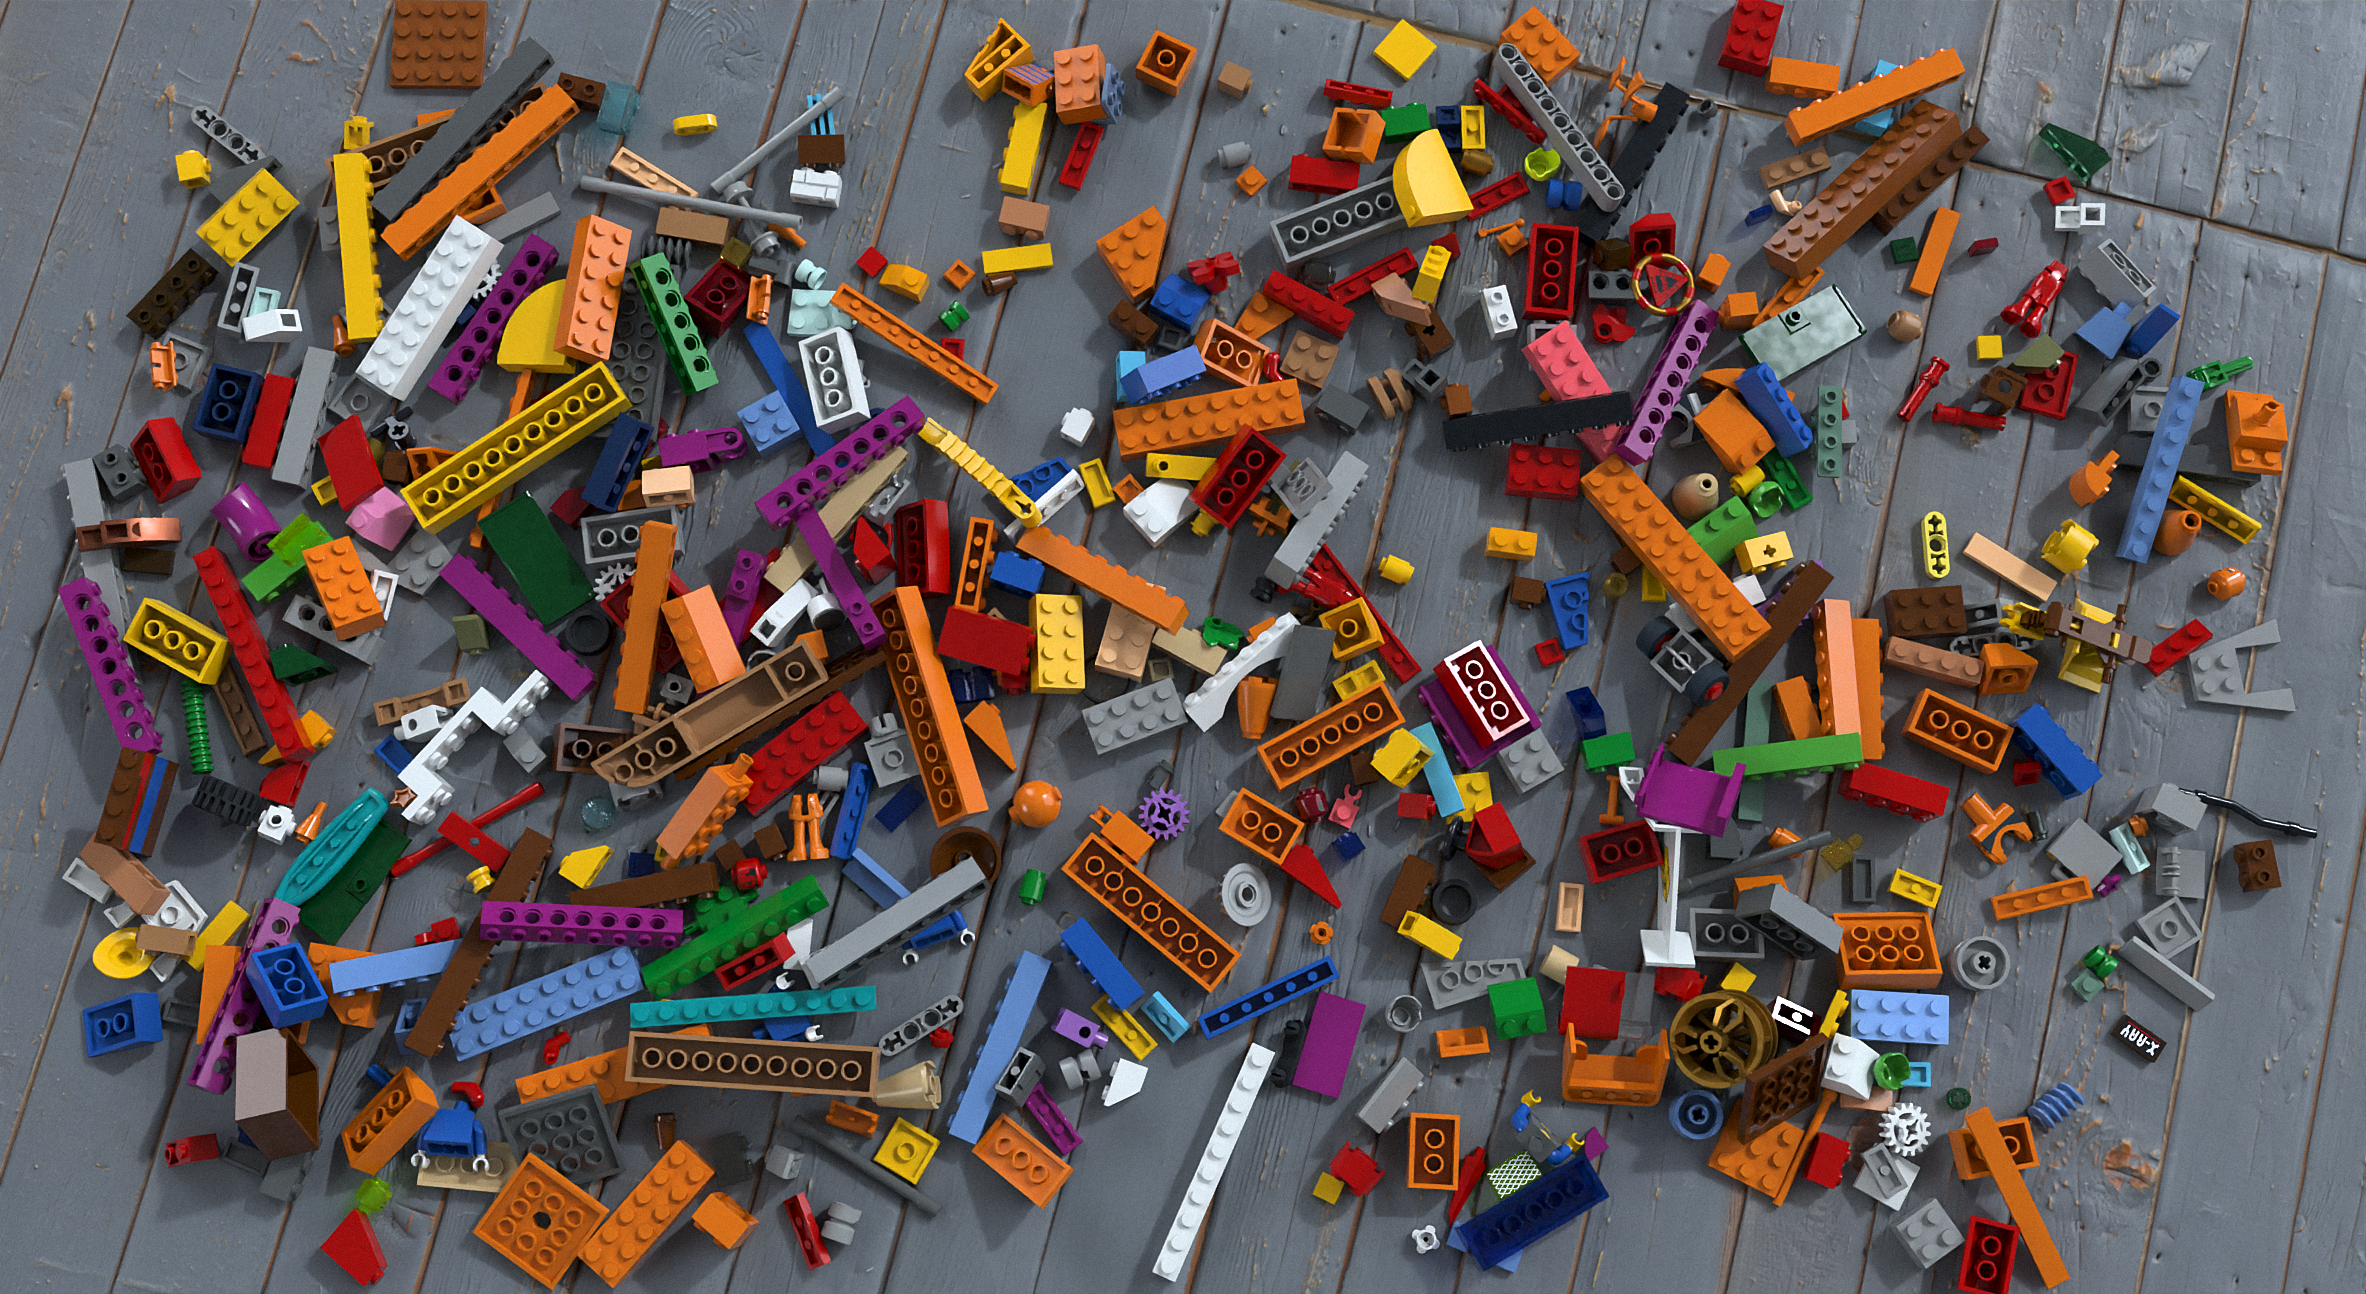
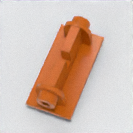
(759, 299)
(164, 376)

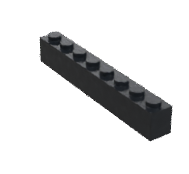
(1634, 160)
(1539, 419)

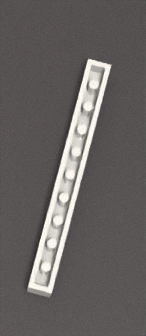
(1213, 1162)

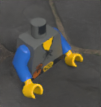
(1537, 1137)

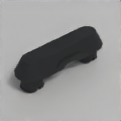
(1293, 1043)

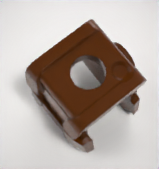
(1989, 388)

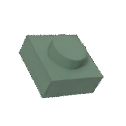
(2086, 985)

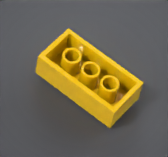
(247, 217)
(179, 641)
(1059, 647)

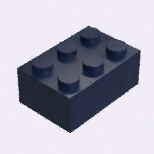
(228, 404)

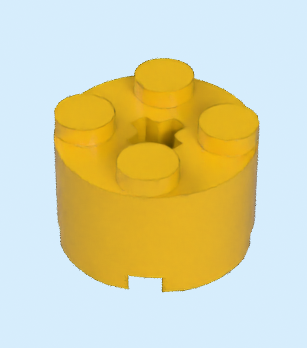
(2069, 547)

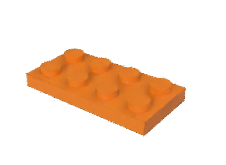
(1022, 1160)

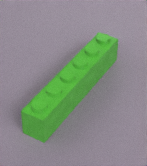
(1792, 757)

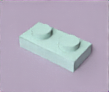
(2128, 846)

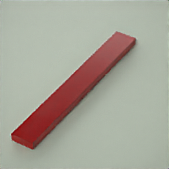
(1393, 650)

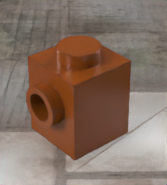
(1456, 401)

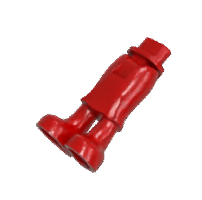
(2037, 297)
(1320, 589)

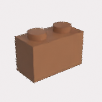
(1024, 218)

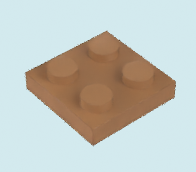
(1309, 360)

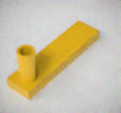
(1177, 466)

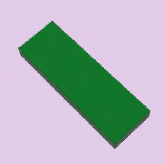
(1787, 478)

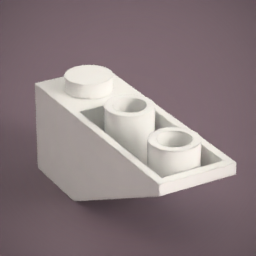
(784, 613)

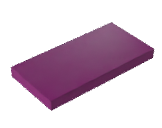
(1329, 1044)

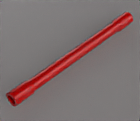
(523, 797)

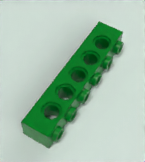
(664, 318)

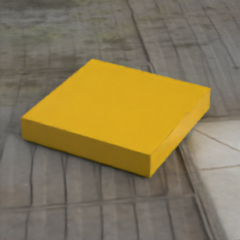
(1405, 50)
(907, 1150)

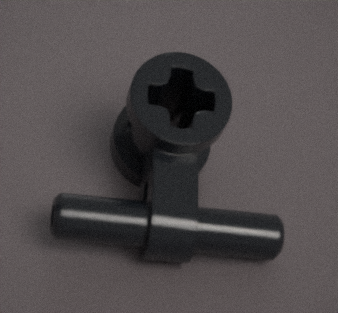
(397, 430)

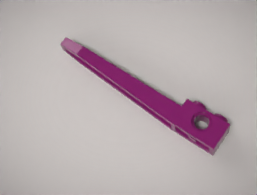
(840, 578)
(741, 597)

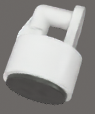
(825, 609)

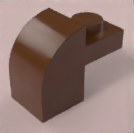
(1625, 560)

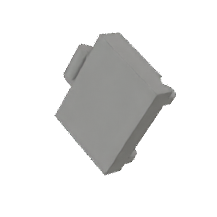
(2082, 853)

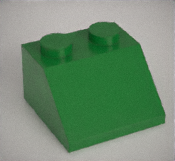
(1516, 1008)

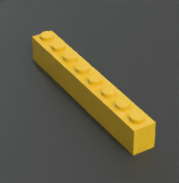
(358, 247)

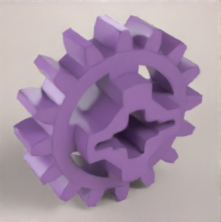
(1173, 809)

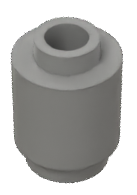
(1234, 154)
(830, 778)

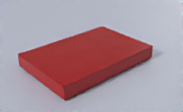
(2050, 391)

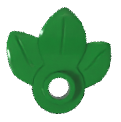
(1217, 631)

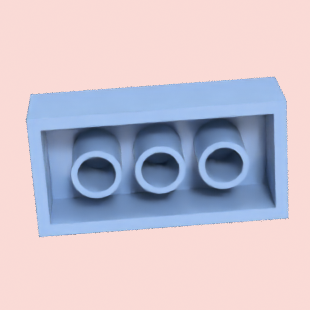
(1897, 1017)

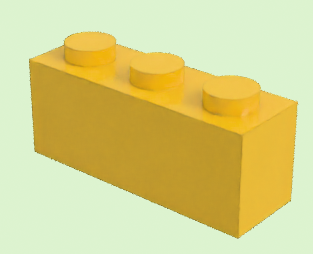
(1431, 273)

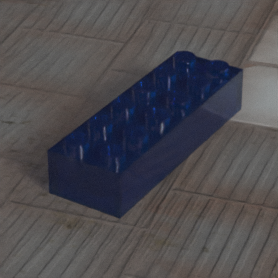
(1531, 1212)

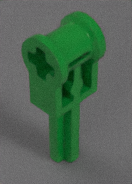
(2216, 374)

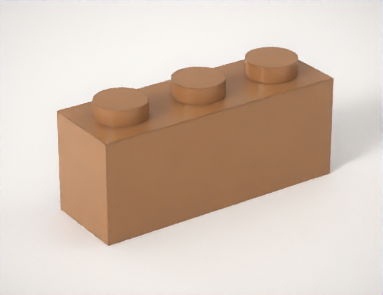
(694, 226)

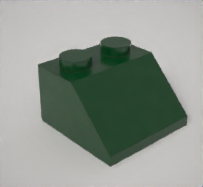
(297, 666)

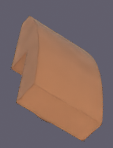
(1878, 1101)

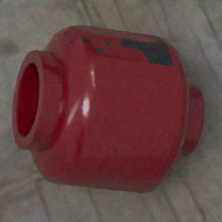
(1311, 804)

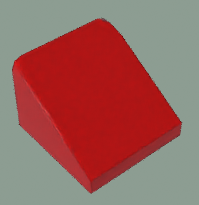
(1450, 243)

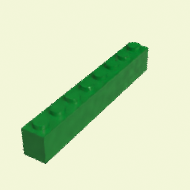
(734, 937)

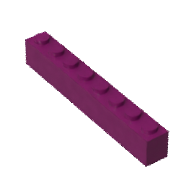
(518, 628)

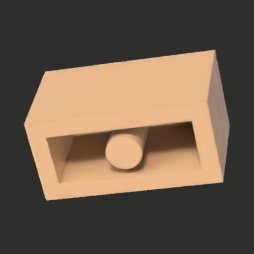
(668, 486)

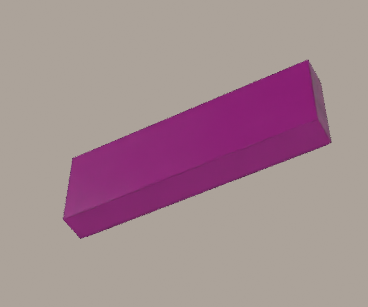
(1052, 1120)

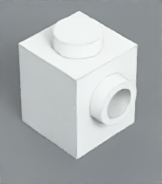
(1077, 426)

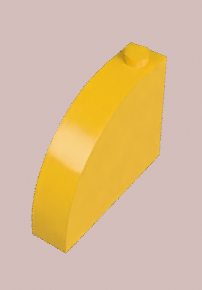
(1428, 183)
(532, 334)

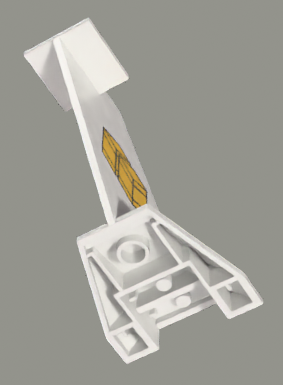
(1665, 945)

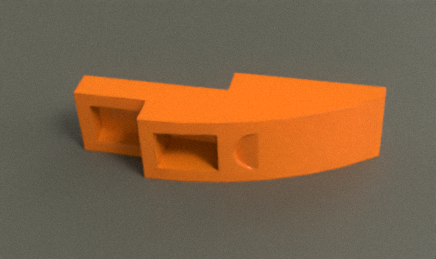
(1724, 379)

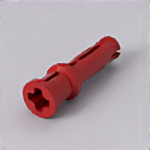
(1928, 380)
(1957, 416)

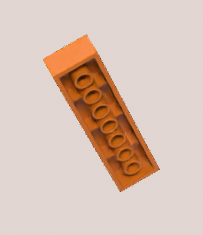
(1208, 419)
(1151, 912)
(605, 1069)

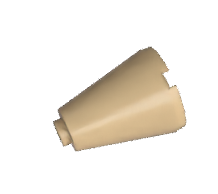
(1696, 496)
(910, 1088)

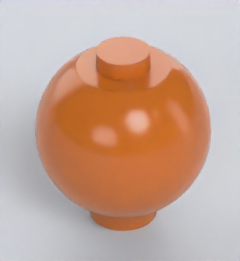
(1036, 804)

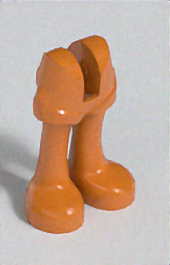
(799, 818)

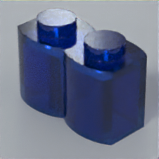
(971, 685)

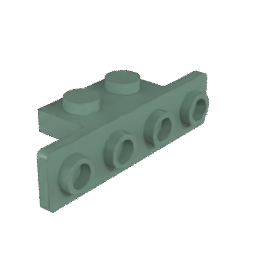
(1827, 432)

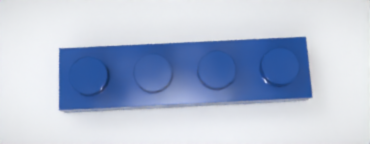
(852, 811)

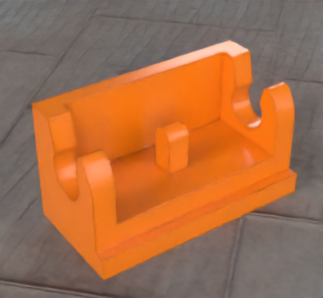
(1462, 1042)
(852, 1118)

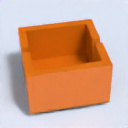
(1351, 138)

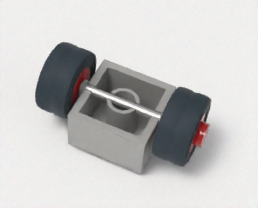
(1683, 661)

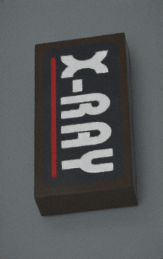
(2138, 1038)

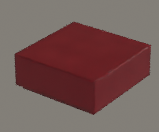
(1983, 247)

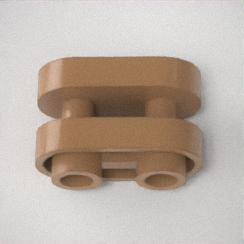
(1401, 398)

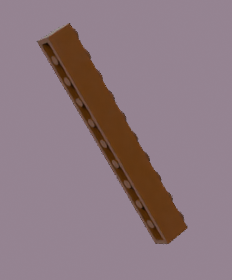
(1784, 617)
(475, 952)

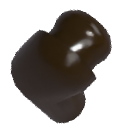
(1310, 614)

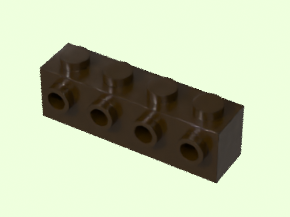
(172, 294)

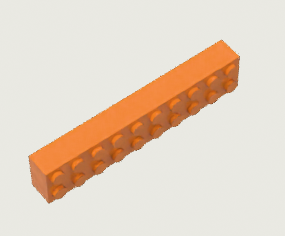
(1674, 558)
(928, 708)

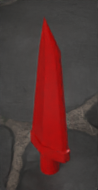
(1469, 1175)

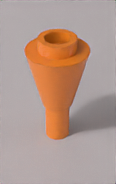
(788, 234)
(341, 343)
(309, 827)

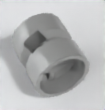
(1080, 1069)
(841, 1222)

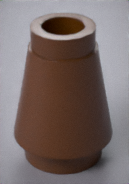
(997, 283)
(665, 1129)

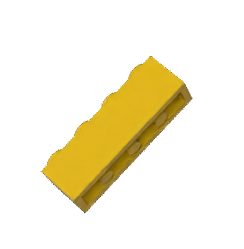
(1023, 148)

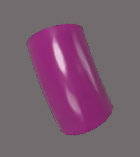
(247, 522)

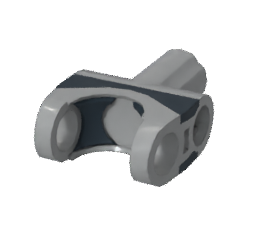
(1685, 411)

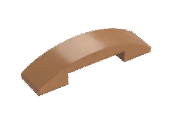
(448, 696)

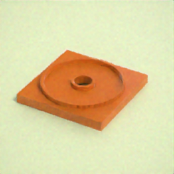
(512, 1225)

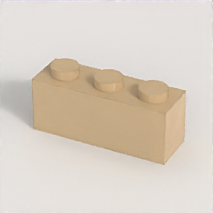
(1191, 650)

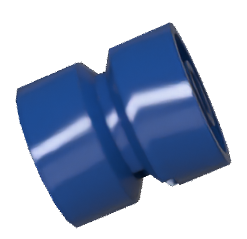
(1563, 194)

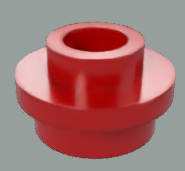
(941, 1038)

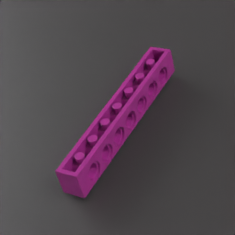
(493, 306)
(1682, 349)
(826, 464)
(74, 597)
(581, 924)
(203, 1073)

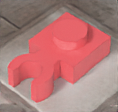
(1344, 810)

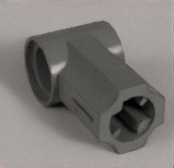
(781, 271)

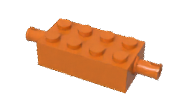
(705, 811)

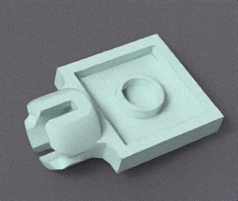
(814, 314)

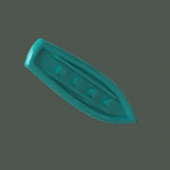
(332, 848)

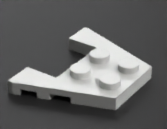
(177, 912)

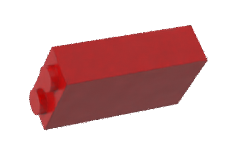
(986, 640)

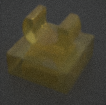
(736, 252)

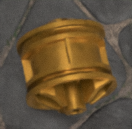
(1723, 1037)

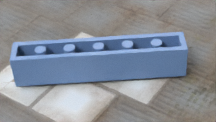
(391, 968)

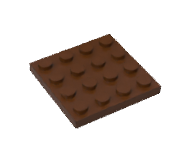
(1782, 1088)

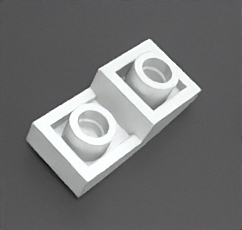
(800, 939)

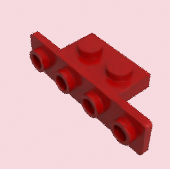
(1510, 107)

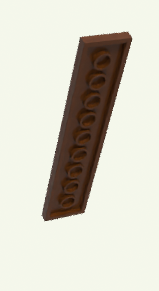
(840, 671)

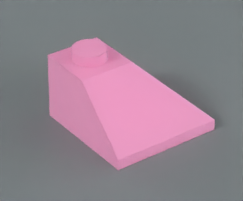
(382, 518)

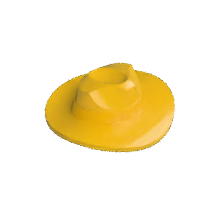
(118, 956)

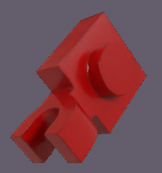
(441, 932)

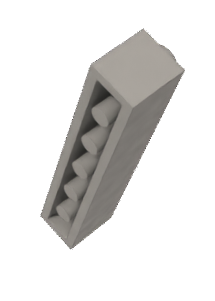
(306, 418)

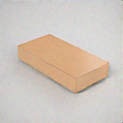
(1569, 907)

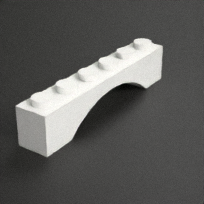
(1209, 701)

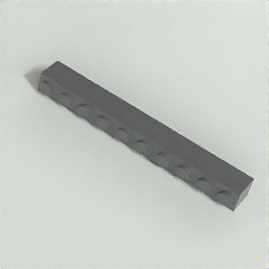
(464, 130)

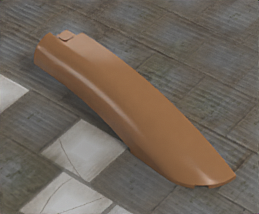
(714, 718)

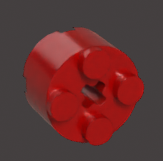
(1680, 981)
(1356, 1169)

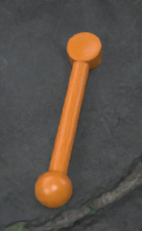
(1483, 232)

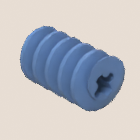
(2053, 1105)

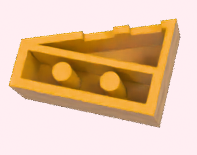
(1002, 51)

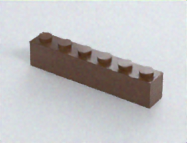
(1930, 179)
(653, 889)

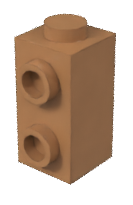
(164, 939)

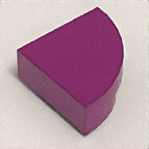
(1594, 1144)

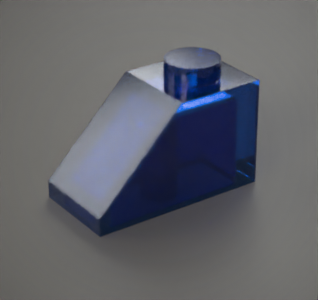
(1586, 713)

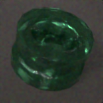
(1962, 1092)

